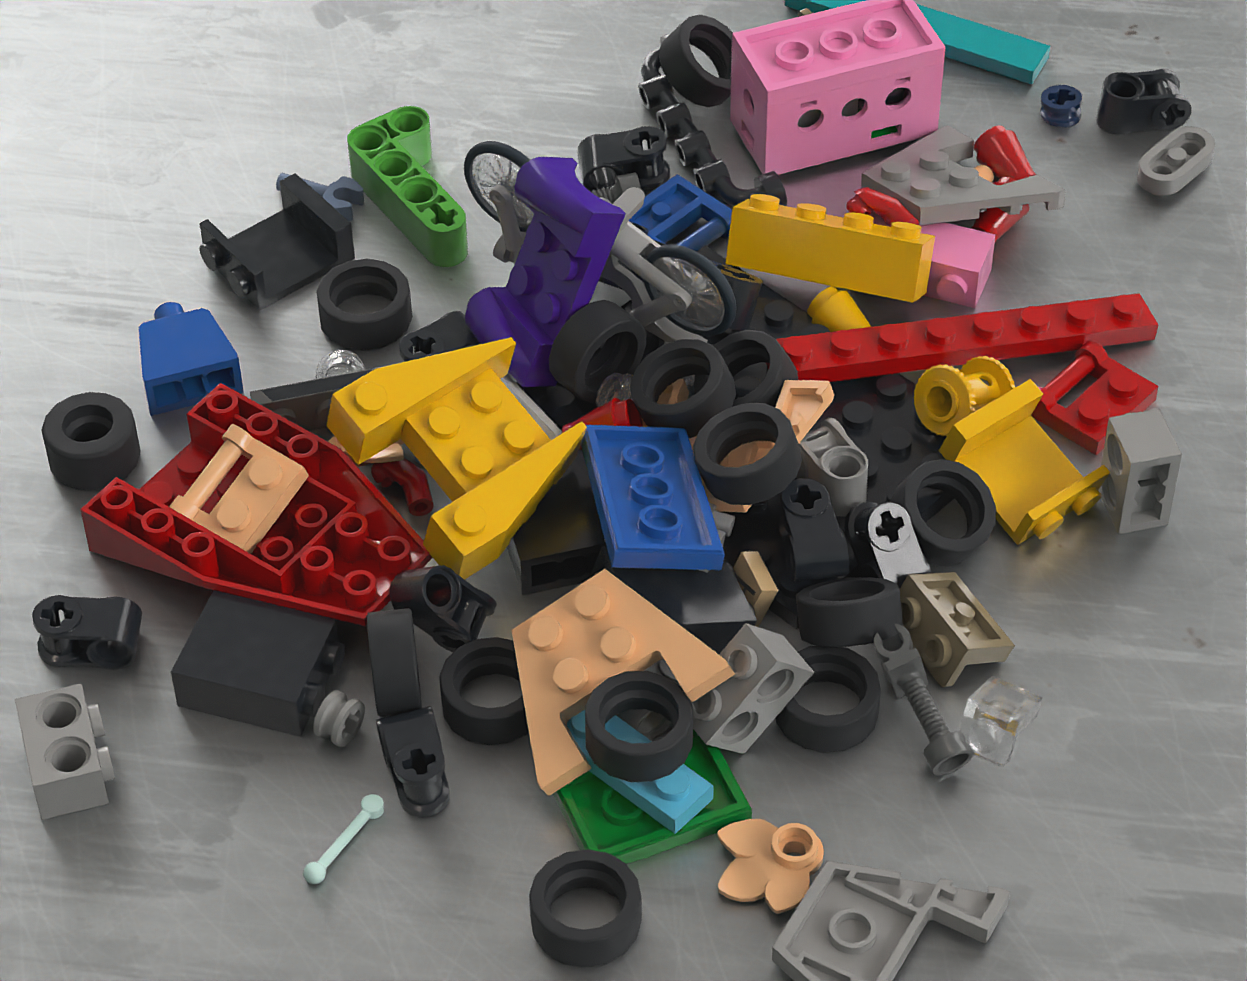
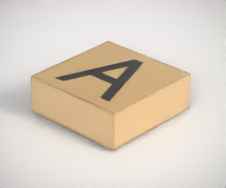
(755, 583)

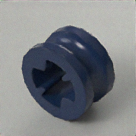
(1061, 106)

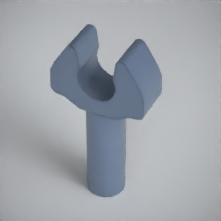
(336, 193)

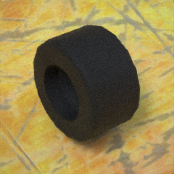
(85, 419)

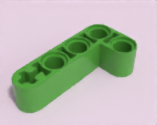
(388, 164)

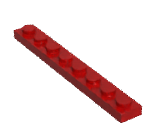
(960, 338)

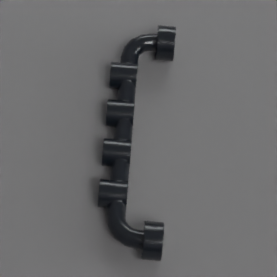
(693, 144)

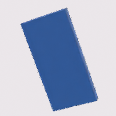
(651, 498)

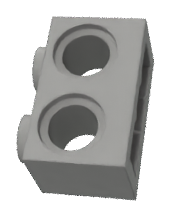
(1142, 471)
(764, 682)
(62, 751)

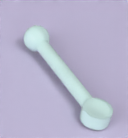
(371, 808)

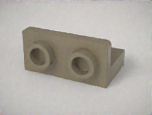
(949, 625)

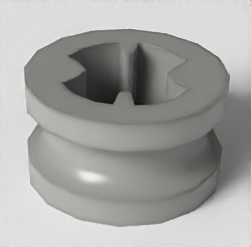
(339, 718)

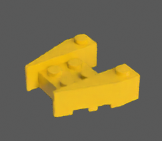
(468, 439)

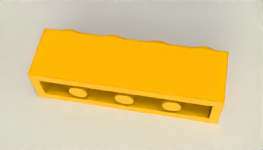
(830, 248)

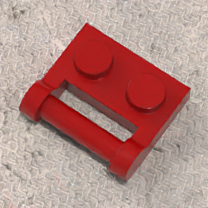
(1112, 395)

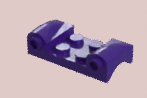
(553, 270)

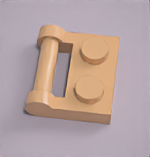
(254, 496)

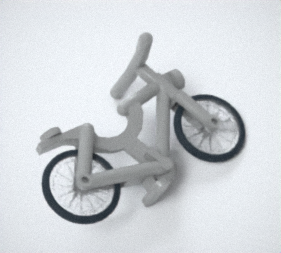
(680, 288)

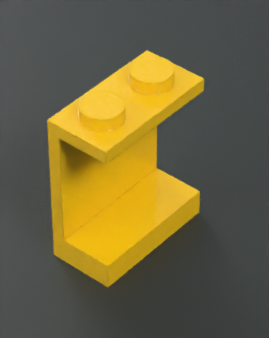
(1022, 465)

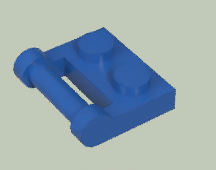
(678, 206)

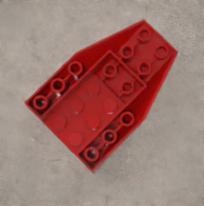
(322, 555)

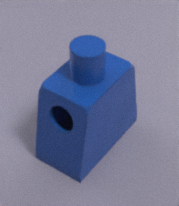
(184, 358)

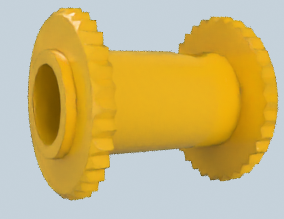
(951, 394)

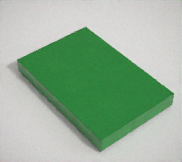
(614, 825)

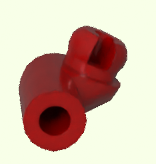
(885, 206)
(411, 479)

